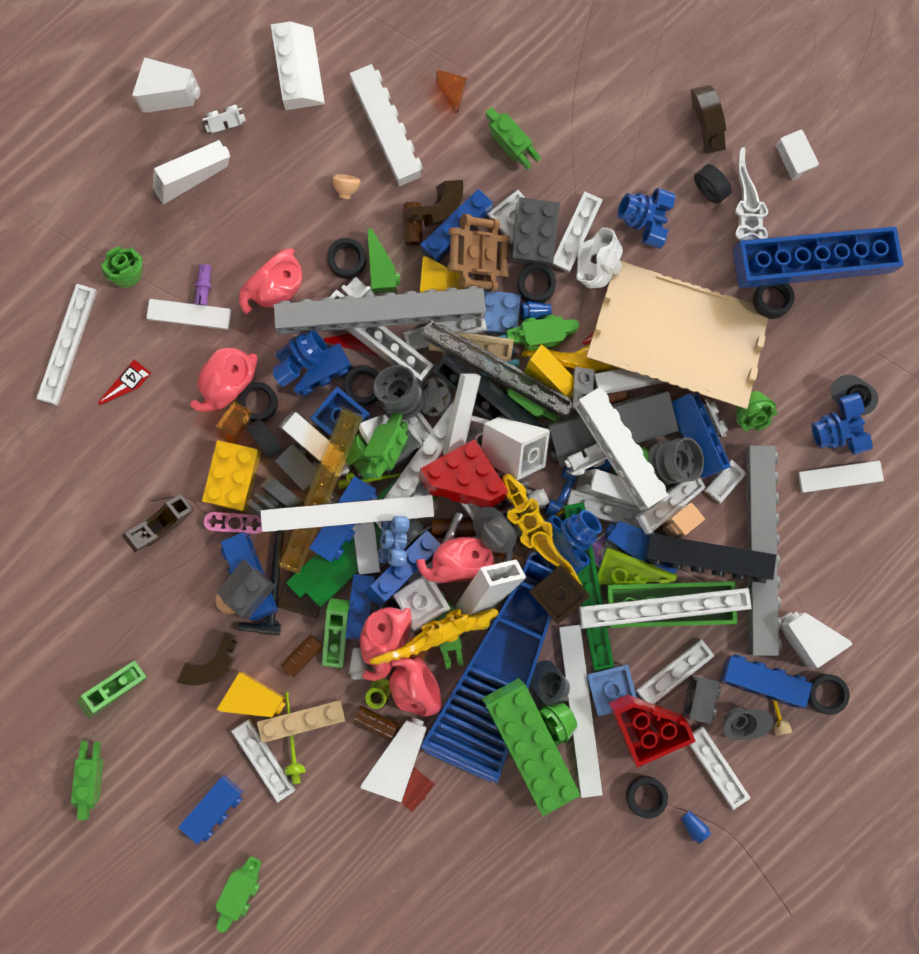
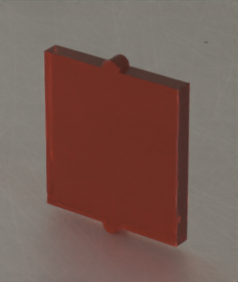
(416, 789)

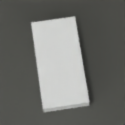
(725, 482)

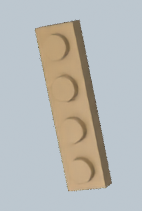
(498, 346)
(301, 721)

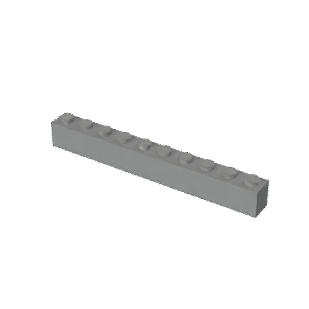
(379, 310)
(763, 537)

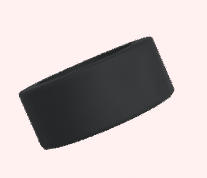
(712, 183)
(343, 243)
(539, 268)
(768, 312)
(361, 369)
(272, 396)
(264, 438)
(843, 698)
(663, 797)

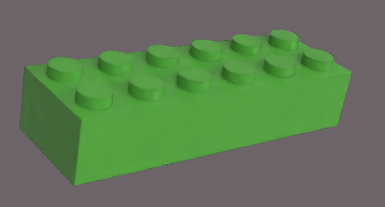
(637, 592)
(531, 746)

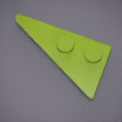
(621, 569)

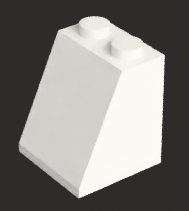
(164, 87)
(515, 446)
(812, 639)

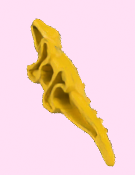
(576, 359)
(535, 531)
(439, 632)

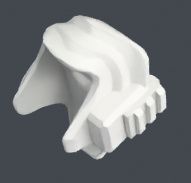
(608, 257)

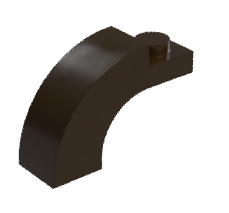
(711, 117)
(448, 199)
(159, 524)
(213, 670)

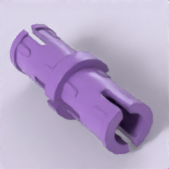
(203, 284)

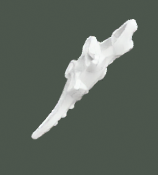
(749, 209)

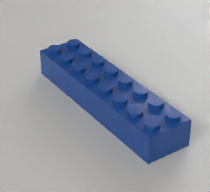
(817, 257)

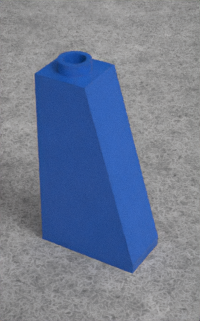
(630, 541)

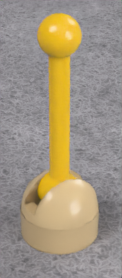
(781, 726)

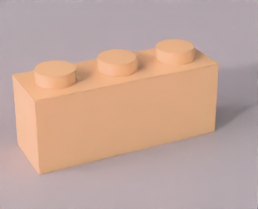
(682, 521)

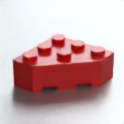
(464, 477)
(649, 729)

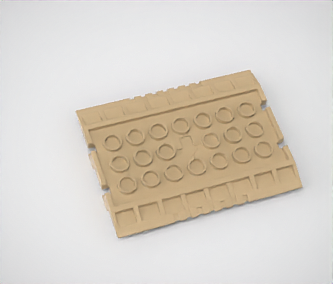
(679, 334)

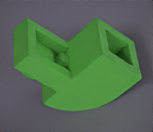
(357, 457)

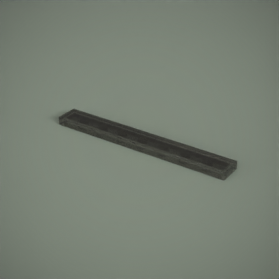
(497, 369)

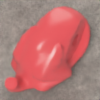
(273, 282)
(224, 378)
(457, 561)
(382, 633)
(415, 687)

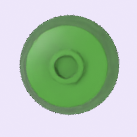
(123, 267)
(758, 413)
(559, 721)

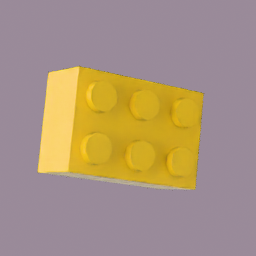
(231, 476)

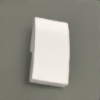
(368, 427)

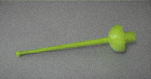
(344, 483)
(295, 768)

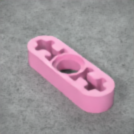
(219, 516)

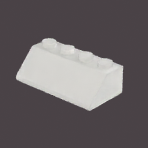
(297, 65)

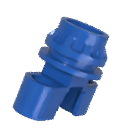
(647, 211)
(300, 352)
(834, 430)
(575, 536)

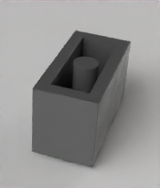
(297, 466)

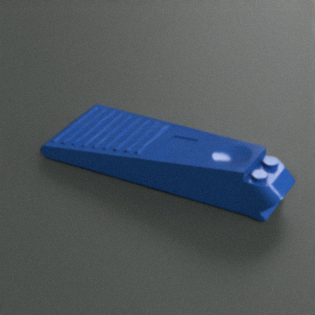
(509, 651)

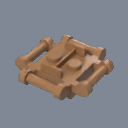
(476, 253)

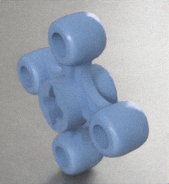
(394, 541)

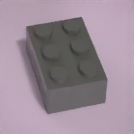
(534, 232)

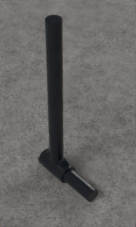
(269, 626)

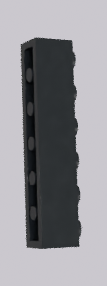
(489, 398)
(709, 557)

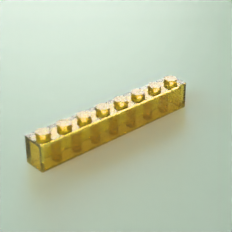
(322, 485)

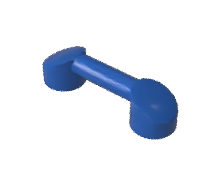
(554, 507)

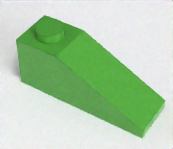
(382, 270)
(335, 633)
(110, 689)

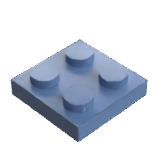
(501, 311)
(609, 686)

